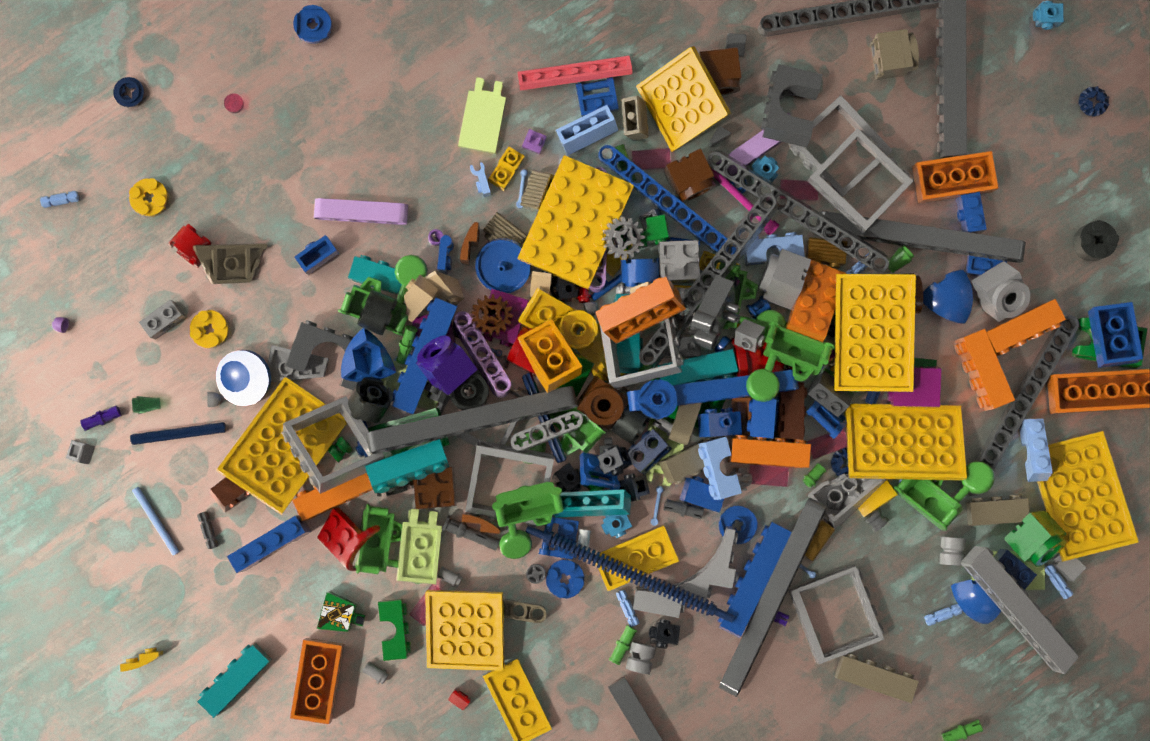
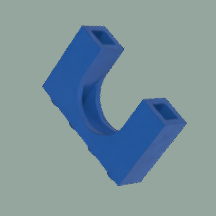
(253, 552)

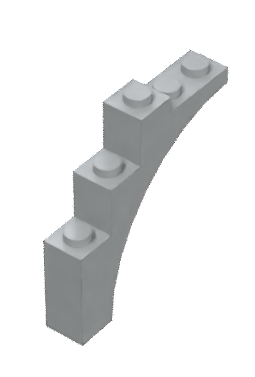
(715, 572)

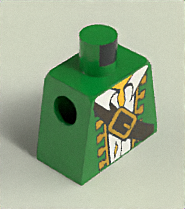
(339, 614)

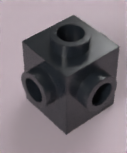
(563, 289)
(614, 460)
(567, 479)
(635, 486)
(664, 634)

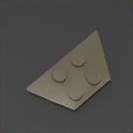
(230, 261)

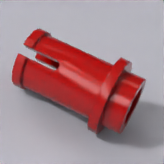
(583, 295)

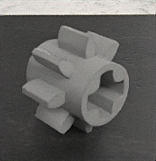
(744, 477)

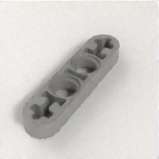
(547, 433)

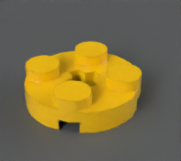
(138, 193)
(198, 331)
(586, 335)

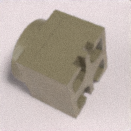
(894, 54)

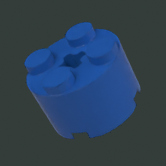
(639, 271)

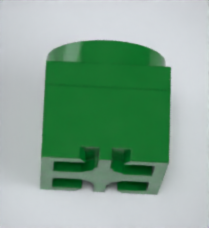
(1037, 538)

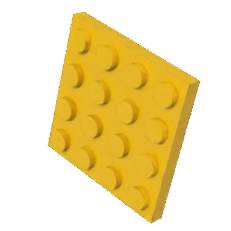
(683, 99)
(465, 630)

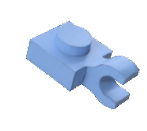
(482, 184)

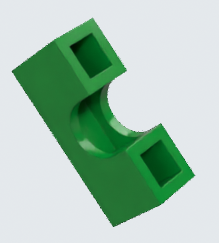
(656, 231)
(395, 612)

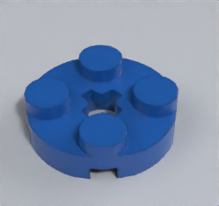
(305, 17)
(668, 399)
(743, 515)
(575, 583)

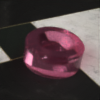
(233, 103)

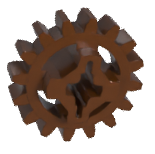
(496, 309)

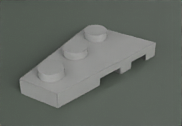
(277, 359)

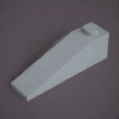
(844, 496)

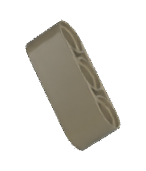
(684, 423)
(528, 609)

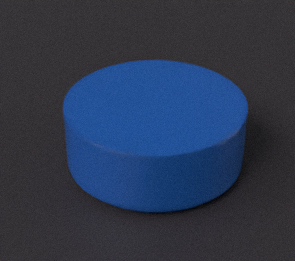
(722, 345)

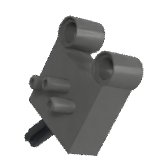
(715, 311)

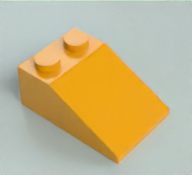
(550, 356)

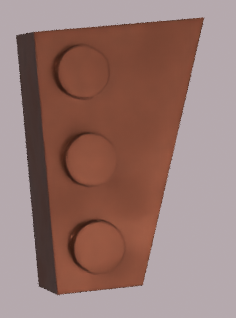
(792, 413)

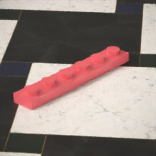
(574, 73)

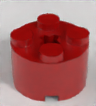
(184, 242)

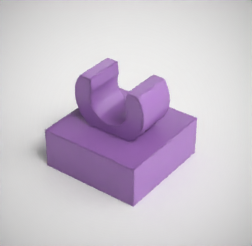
(534, 141)

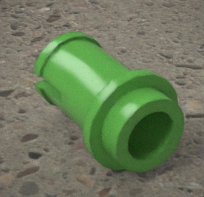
(813, 476)

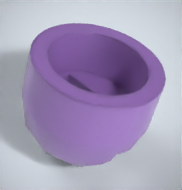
(437, 234)
(60, 324)

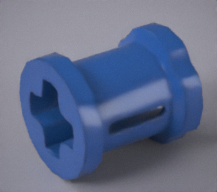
(757, 307)

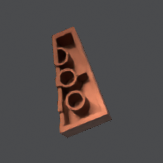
(227, 494)

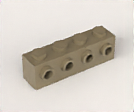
(875, 678)

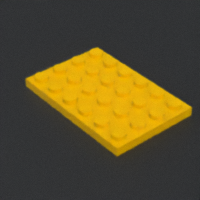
(572, 222)
(874, 332)
(905, 442)
(264, 461)
(1086, 497)

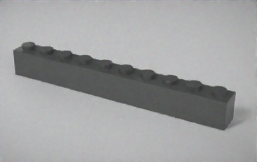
(952, 78)

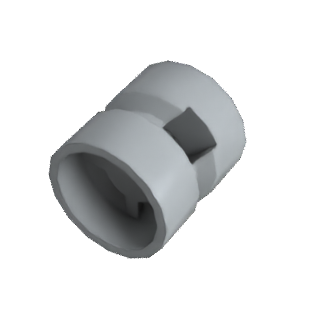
(952, 550)
(640, 658)

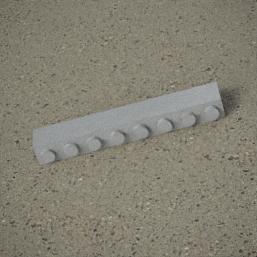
(1019, 609)

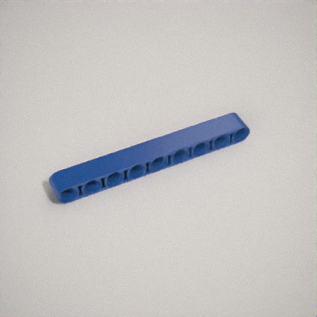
(656, 199)
(715, 390)

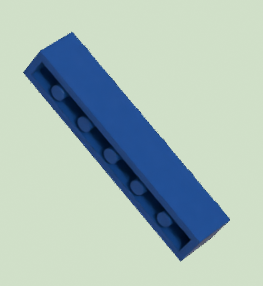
(413, 379)
(755, 579)

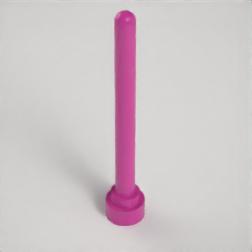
(771, 225)

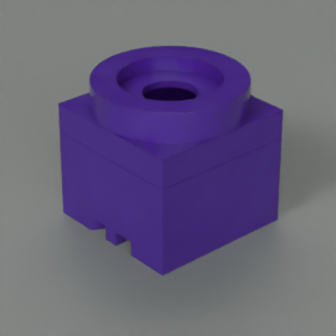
(445, 364)

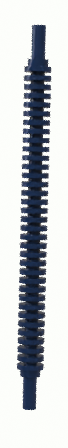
(547, 537)

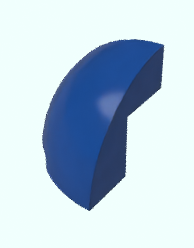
(950, 297)
(366, 358)
(975, 601)

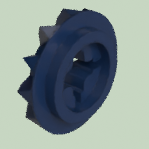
(120, 90)
(1087, 105)
(837, 461)

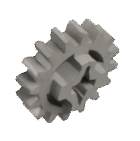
(626, 231)

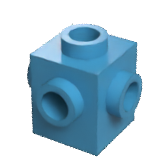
(1048, 15)
(770, 164)
(618, 531)

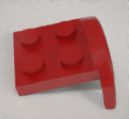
(748, 361)
(344, 537)

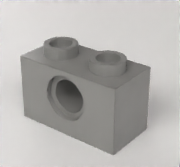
(162, 319)

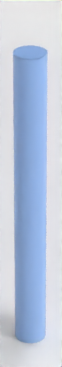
(156, 521)

